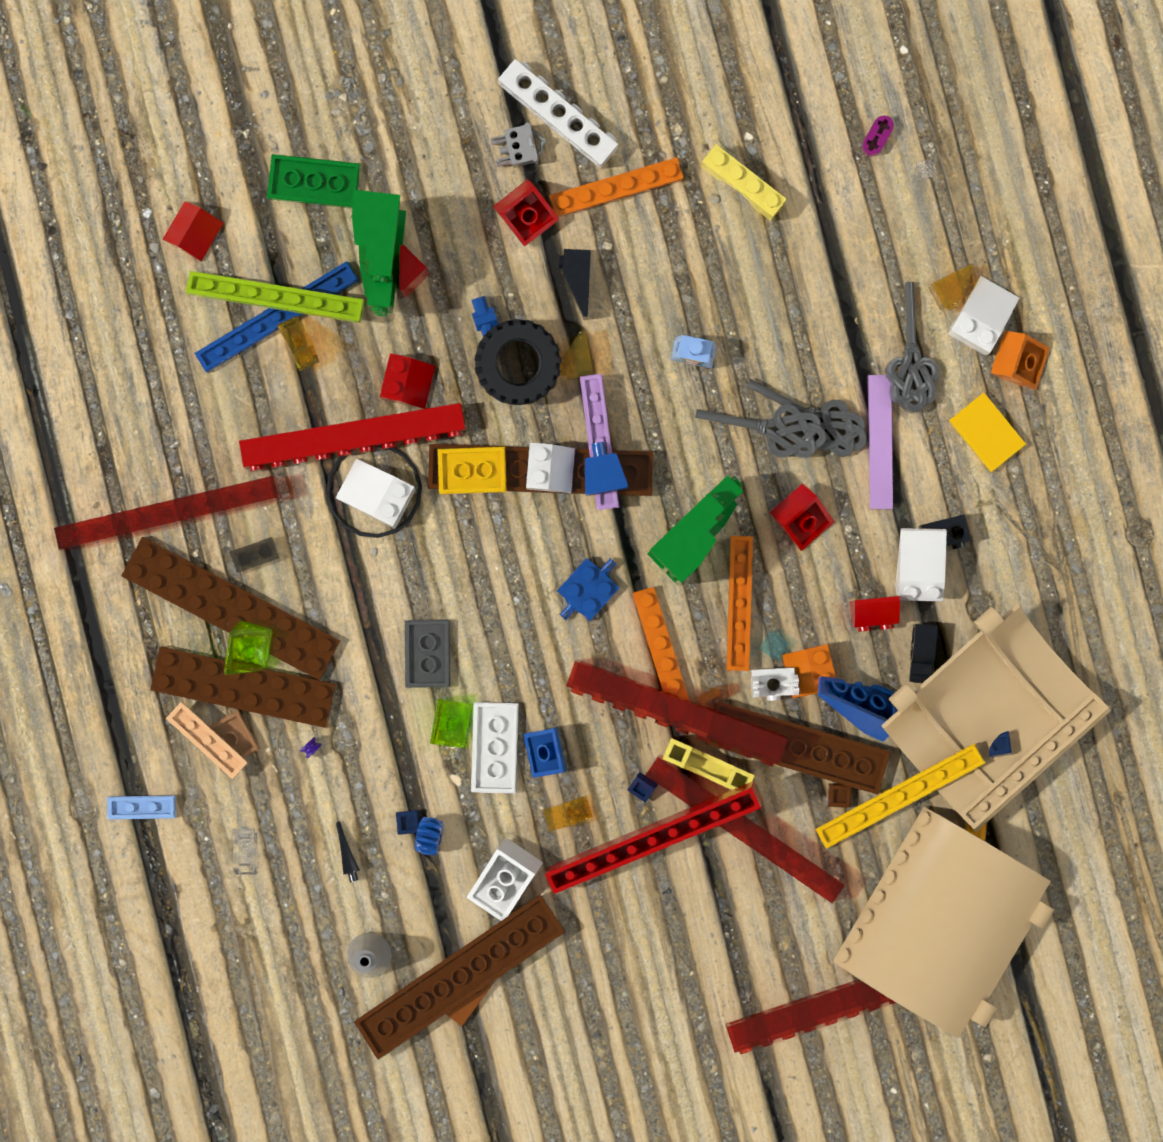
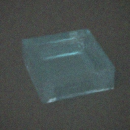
(774, 645)

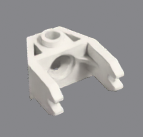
(786, 678)

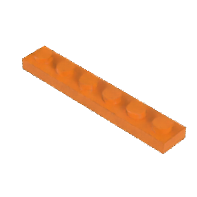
(616, 187)
(739, 603)
(659, 642)

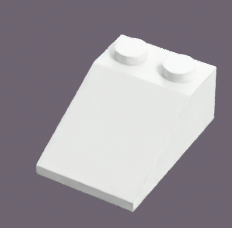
(983, 316)
(376, 493)
(921, 564)
(504, 879)

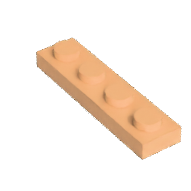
(207, 740)

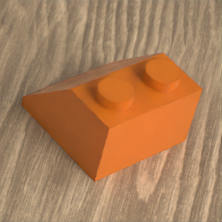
(1020, 359)
(810, 666)

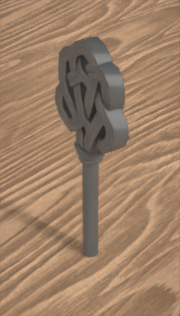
(917, 372)
(808, 429)
(851, 430)

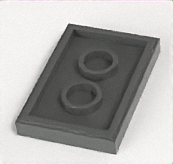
(427, 653)

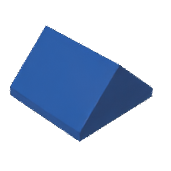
(545, 752)

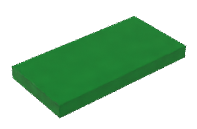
(313, 181)

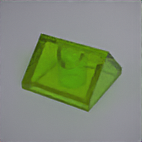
(247, 648)
(451, 723)

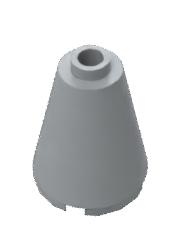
(372, 947)

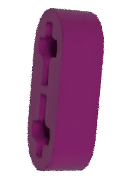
(881, 138)

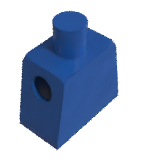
(603, 472)

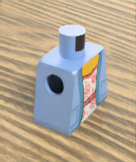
(694, 351)

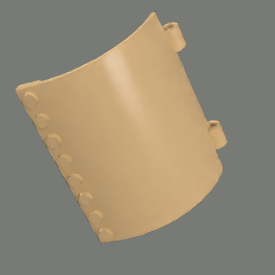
(992, 686)
(944, 924)

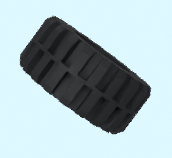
(548, 358)

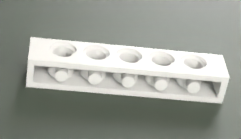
(520, 71)

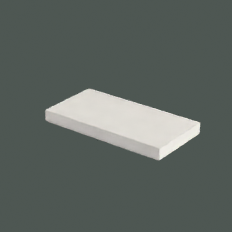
(494, 747)

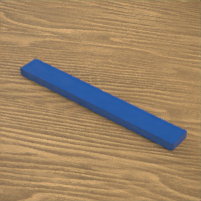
(267, 321)

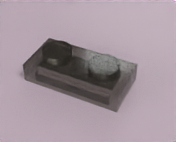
(254, 555)

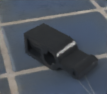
(922, 652)

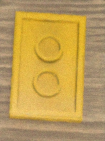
(987, 432)
(472, 470)

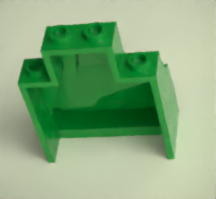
(378, 233)
(693, 536)

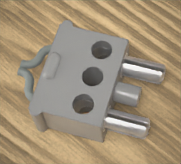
(527, 146)

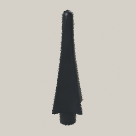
(348, 861)

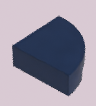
(1001, 746)

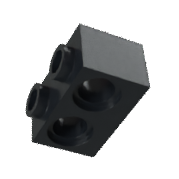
(957, 521)

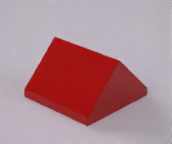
(193, 230)
(412, 271)

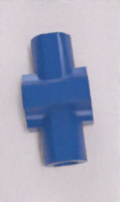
(483, 316)

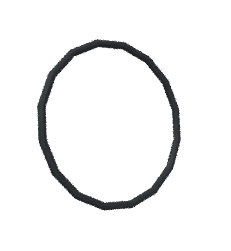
(383, 533)

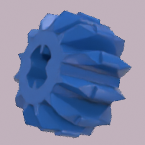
(429, 836)

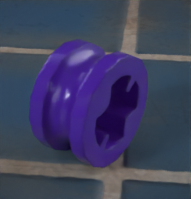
(311, 747)

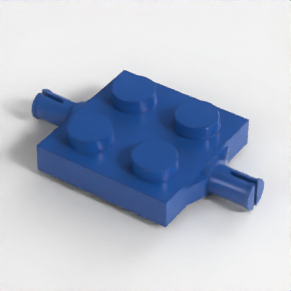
(588, 589)

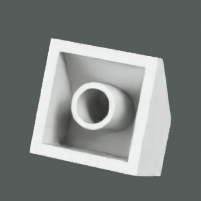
(550, 468)

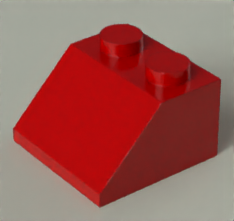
(526, 212)
(407, 381)
(802, 516)
(875, 612)

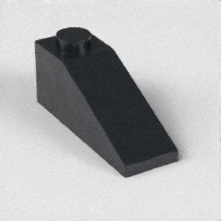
(577, 275)

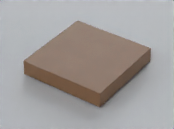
(236, 733)

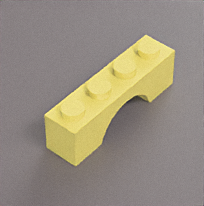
(755, 190)
(706, 765)

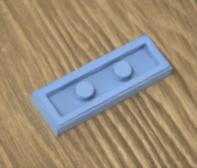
(141, 807)

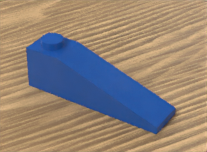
(861, 705)

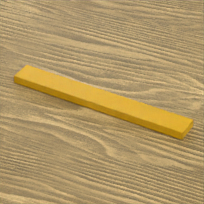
(900, 796)

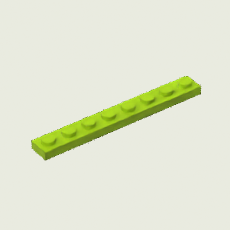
(275, 297)

